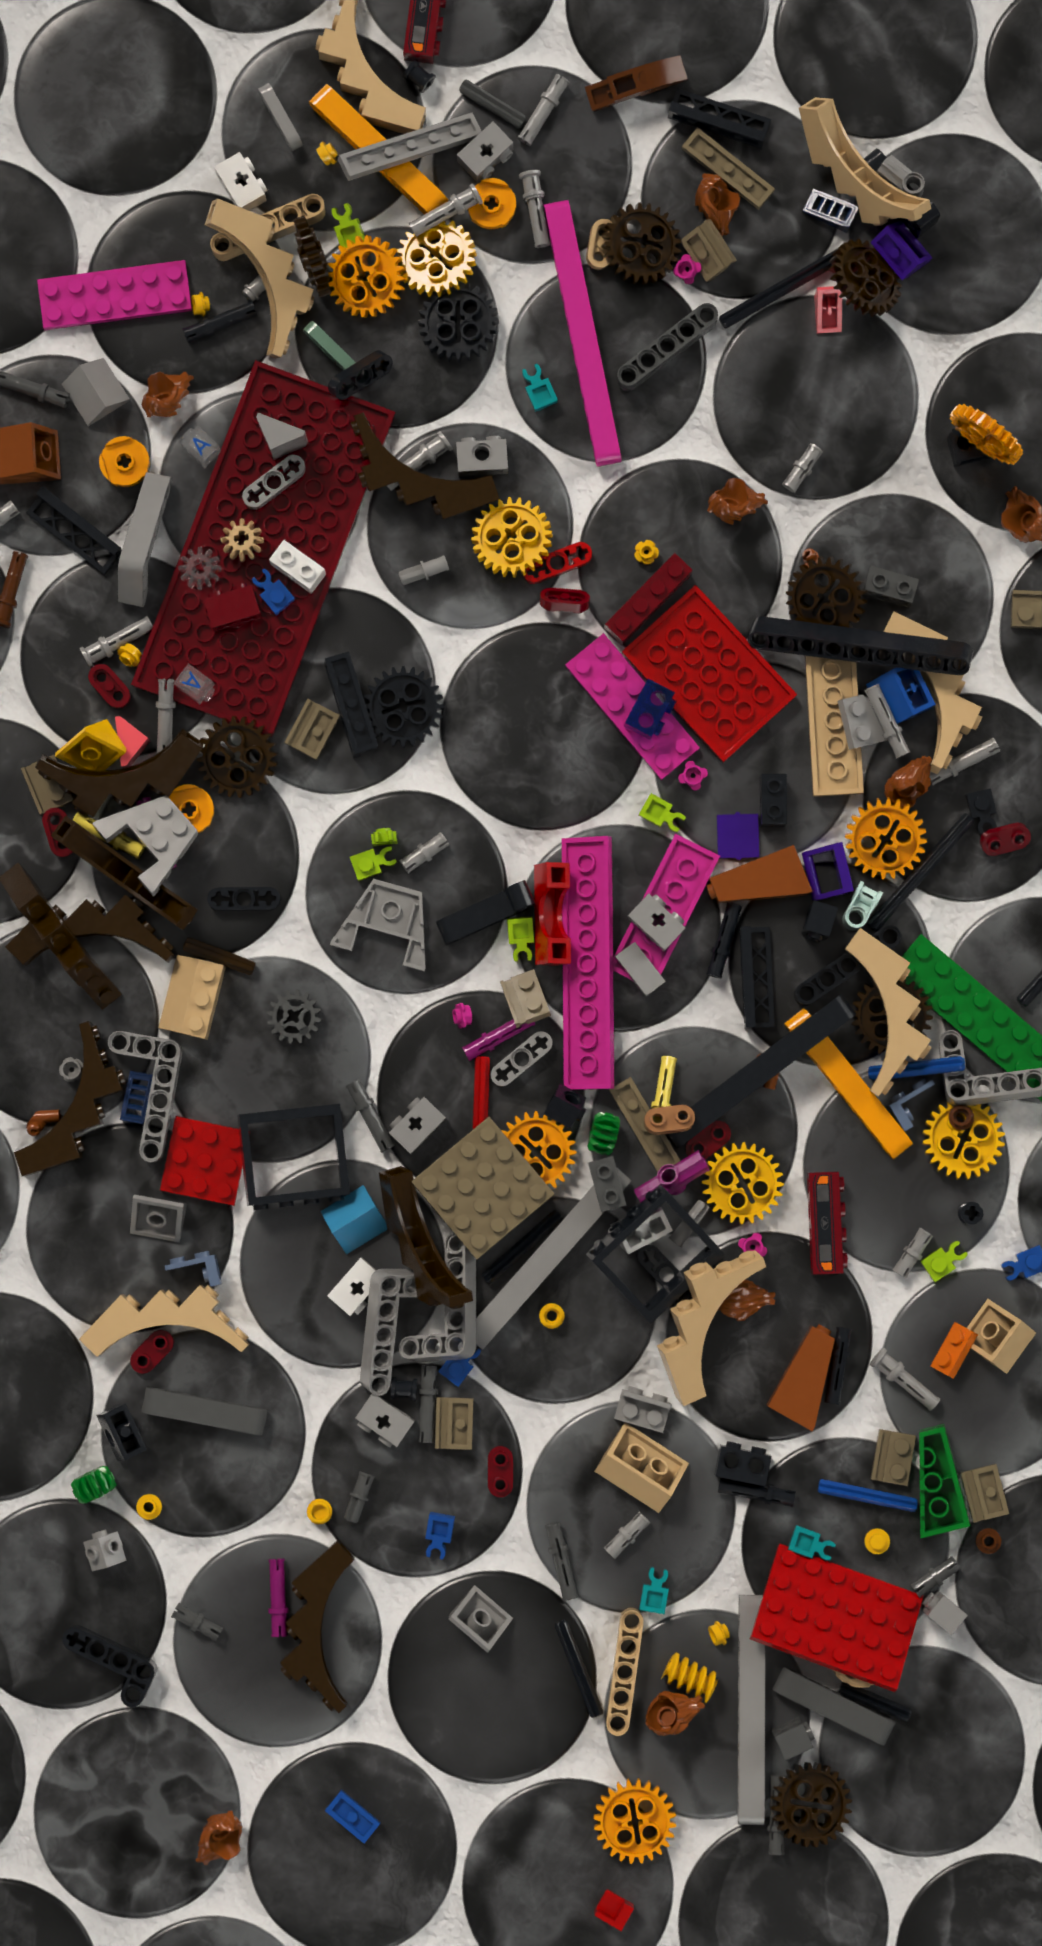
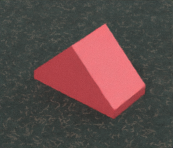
(828, 310)
(132, 739)

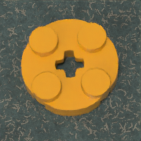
(500, 215)
(112, 455)
(197, 798)

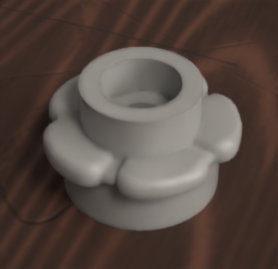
(66, 1065)

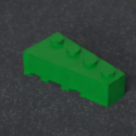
(940, 1489)

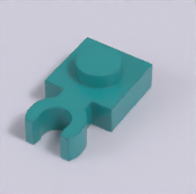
(540, 391)
(807, 1542)
(654, 1595)

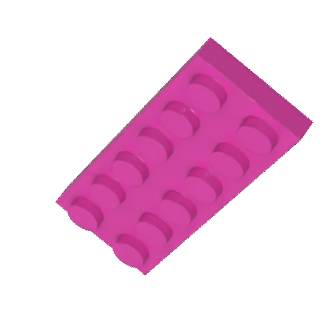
(114, 295)
(615, 690)
(679, 884)

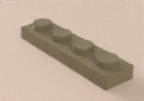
(728, 167)
(634, 1110)

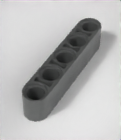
(671, 336)
(204, 1411)
(834, 1706)

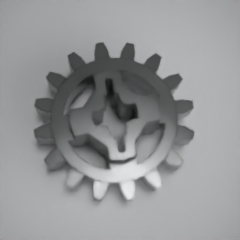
(300, 1025)

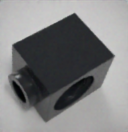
(566, 1106)

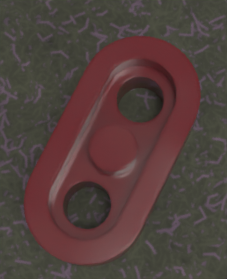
(564, 600)
(110, 686)
(50, 828)
(1005, 837)
(708, 1140)
(151, 1351)
(500, 1471)

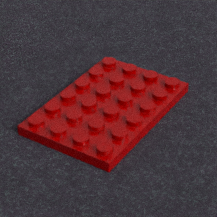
(716, 675)
(837, 1618)

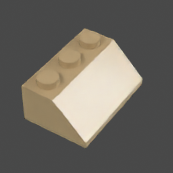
(192, 997)
(642, 1467)

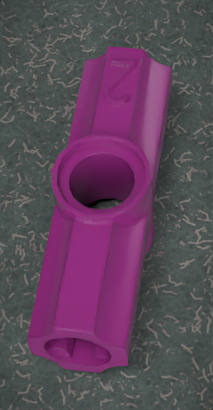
(682, 1172)

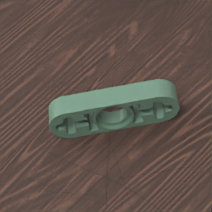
(328, 346)

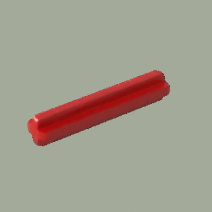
(481, 1090)

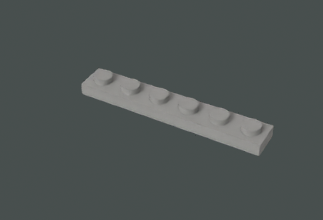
(409, 146)

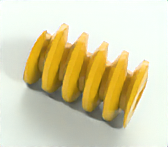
(690, 1676)

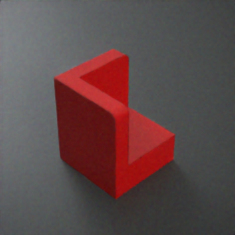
(614, 1909)

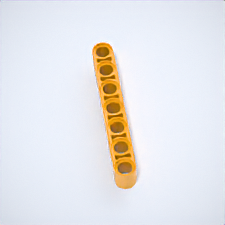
(361, 133)
(855, 1092)

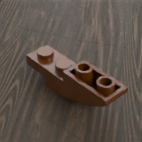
(636, 82)

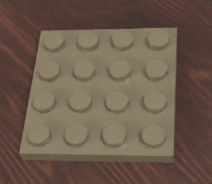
(482, 1188)

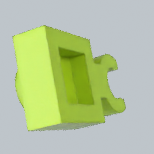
(348, 228)
(657, 811)
(384, 836)
(368, 864)
(520, 933)
(940, 1262)

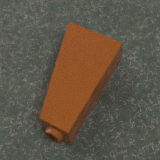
(764, 878)
(804, 1379)

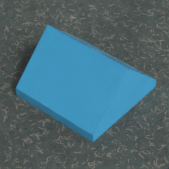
(354, 1219)

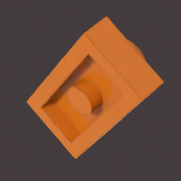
(954, 1350)

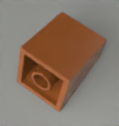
(29, 454)

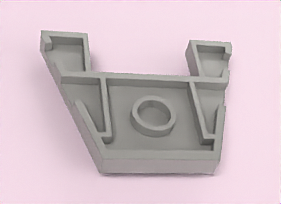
(160, 829)
(389, 911)

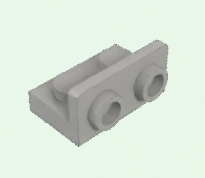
(643, 1410)

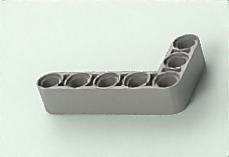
(141, 539)
(992, 1081)
(157, 1086)
(386, 1319)
(453, 1333)

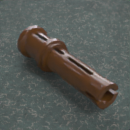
(10, 588)

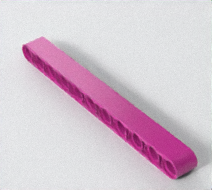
(582, 333)

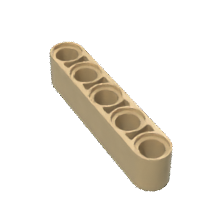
(281, 227)
(624, 1684)

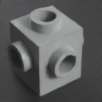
(104, 1550)

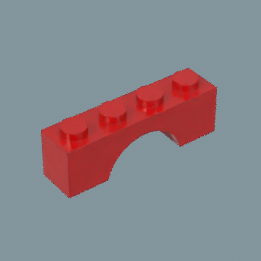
(550, 887)

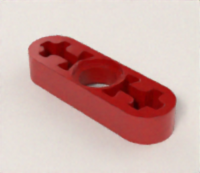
(577, 562)

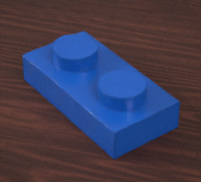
(352, 1816)

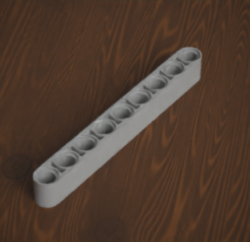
(540, 1265)
(750, 1716)

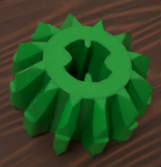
(603, 1133)
(93, 1484)

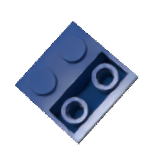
(904, 693)

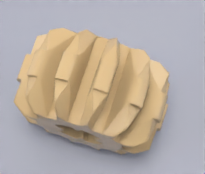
(235, 534)

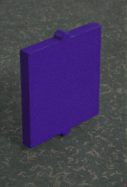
(738, 836)

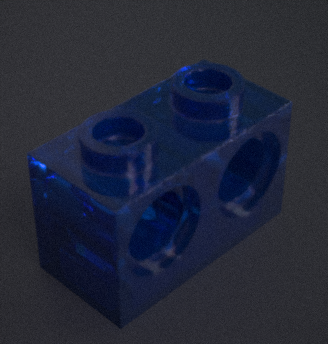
(645, 707)

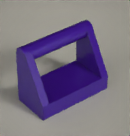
(897, 251)
(841, 869)

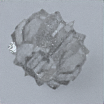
(209, 569)

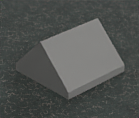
(95, 390)
(280, 436)
(157, 1218)
(480, 1618)

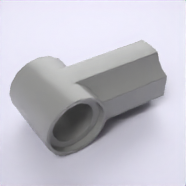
(900, 176)

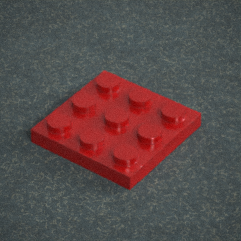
(203, 1161)

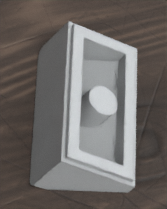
(640, 969)

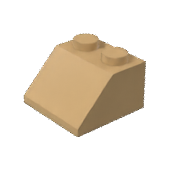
(999, 1336)

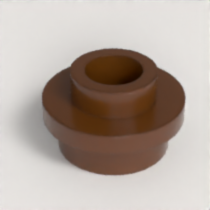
(955, 1111)
(988, 1532)

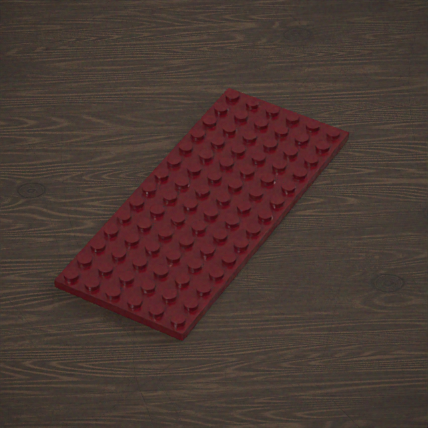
(260, 658)

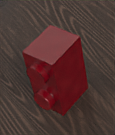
(232, 607)

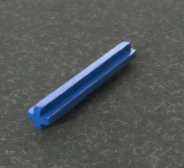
(924, 1067)
(867, 1495)

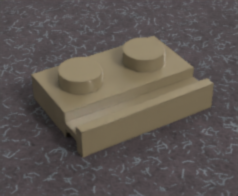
(709, 249)
(1026, 609)
(312, 729)
(45, 792)
(525, 998)
(454, 1423)
(893, 1457)
(984, 1493)

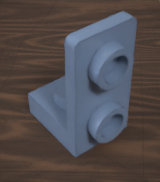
(903, 1115)
(210, 1273)

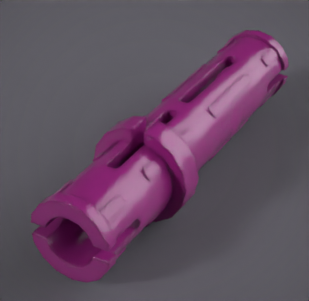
(493, 1038)
(278, 1598)

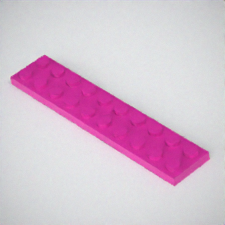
(589, 977)

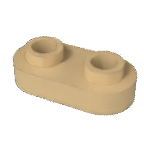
(594, 246)

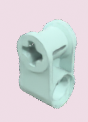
(862, 902)

